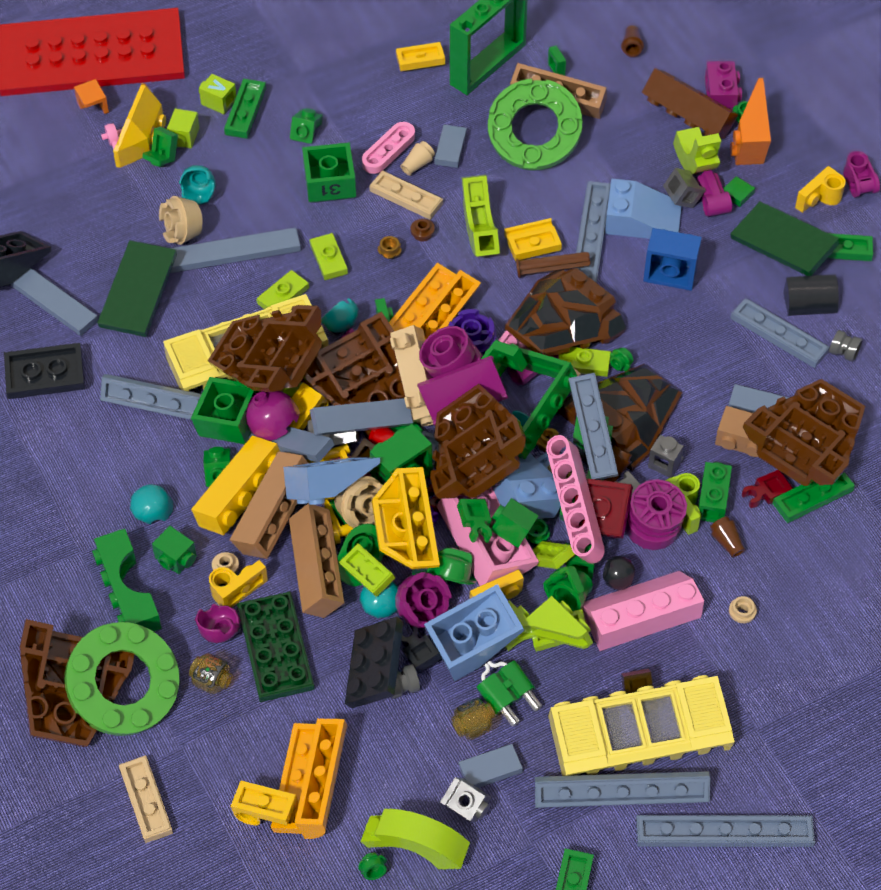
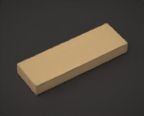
(406, 195)
(145, 799)

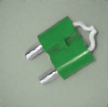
(506, 688)

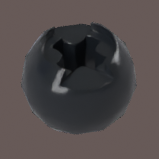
(618, 572)

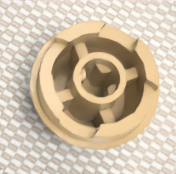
(181, 219)
(356, 501)

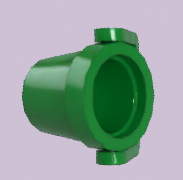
(570, 586)

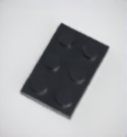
(44, 370)
(374, 662)

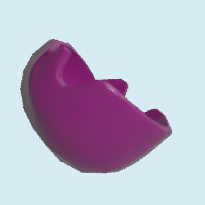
(218, 623)

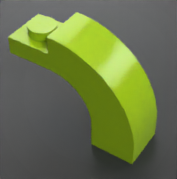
(696, 151)
(478, 217)
(417, 834)

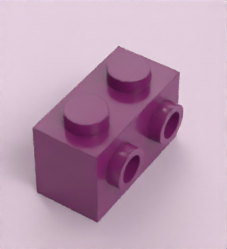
(722, 83)

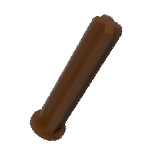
(552, 263)

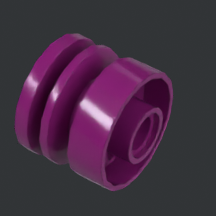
(447, 351)
(655, 514)

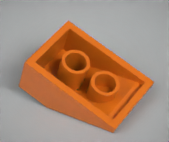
(753, 132)

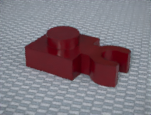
(766, 488)

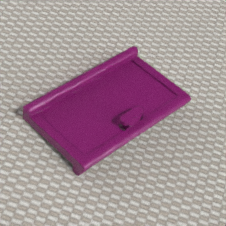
(446, 388)

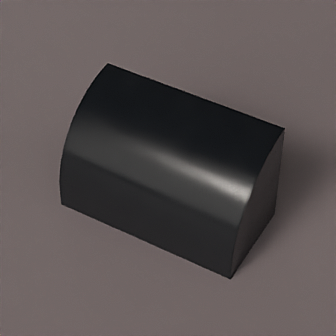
(811, 295)

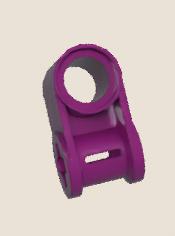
(860, 174)

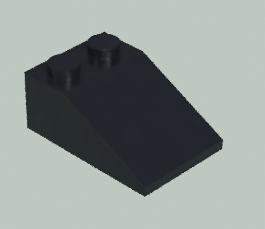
(18, 255)

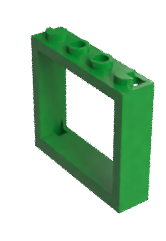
(468, 73)
(552, 399)

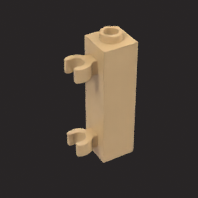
(407, 345)

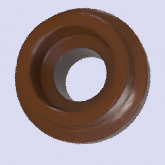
(422, 229)

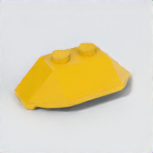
(139, 127)
(405, 519)

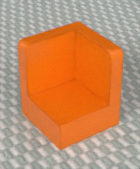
(91, 94)

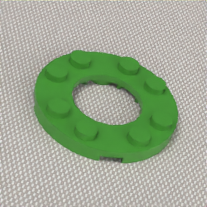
(528, 93)
(100, 712)

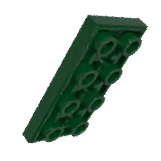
(785, 239)
(137, 288)
(275, 646)

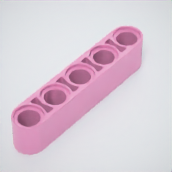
(583, 507)

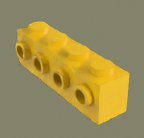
(235, 486)

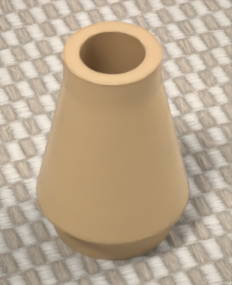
(417, 158)

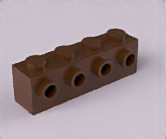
(688, 103)

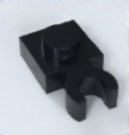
(420, 650)

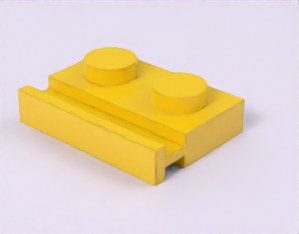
(532, 239)

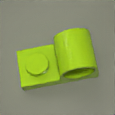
(690, 483)

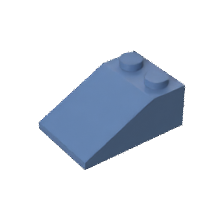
(638, 209)
(324, 479)
(531, 487)
(474, 631)

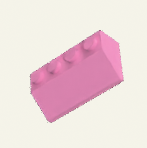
(492, 558)
(643, 609)

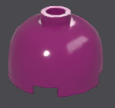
(271, 414)
(422, 598)

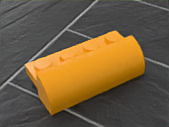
(436, 300)
(311, 775)

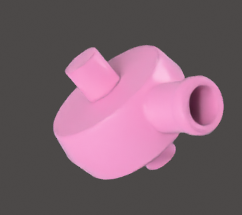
(111, 134)

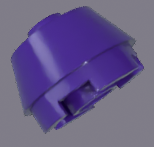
(478, 327)

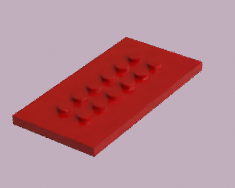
(86, 48)

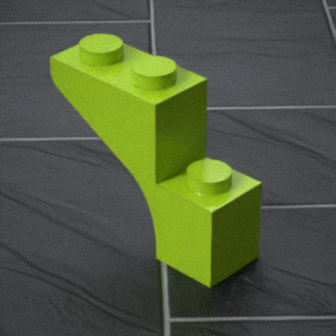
(552, 622)

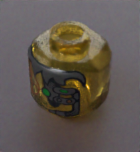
(210, 673)
(473, 719)

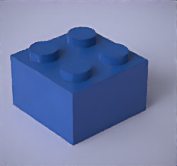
(672, 259)

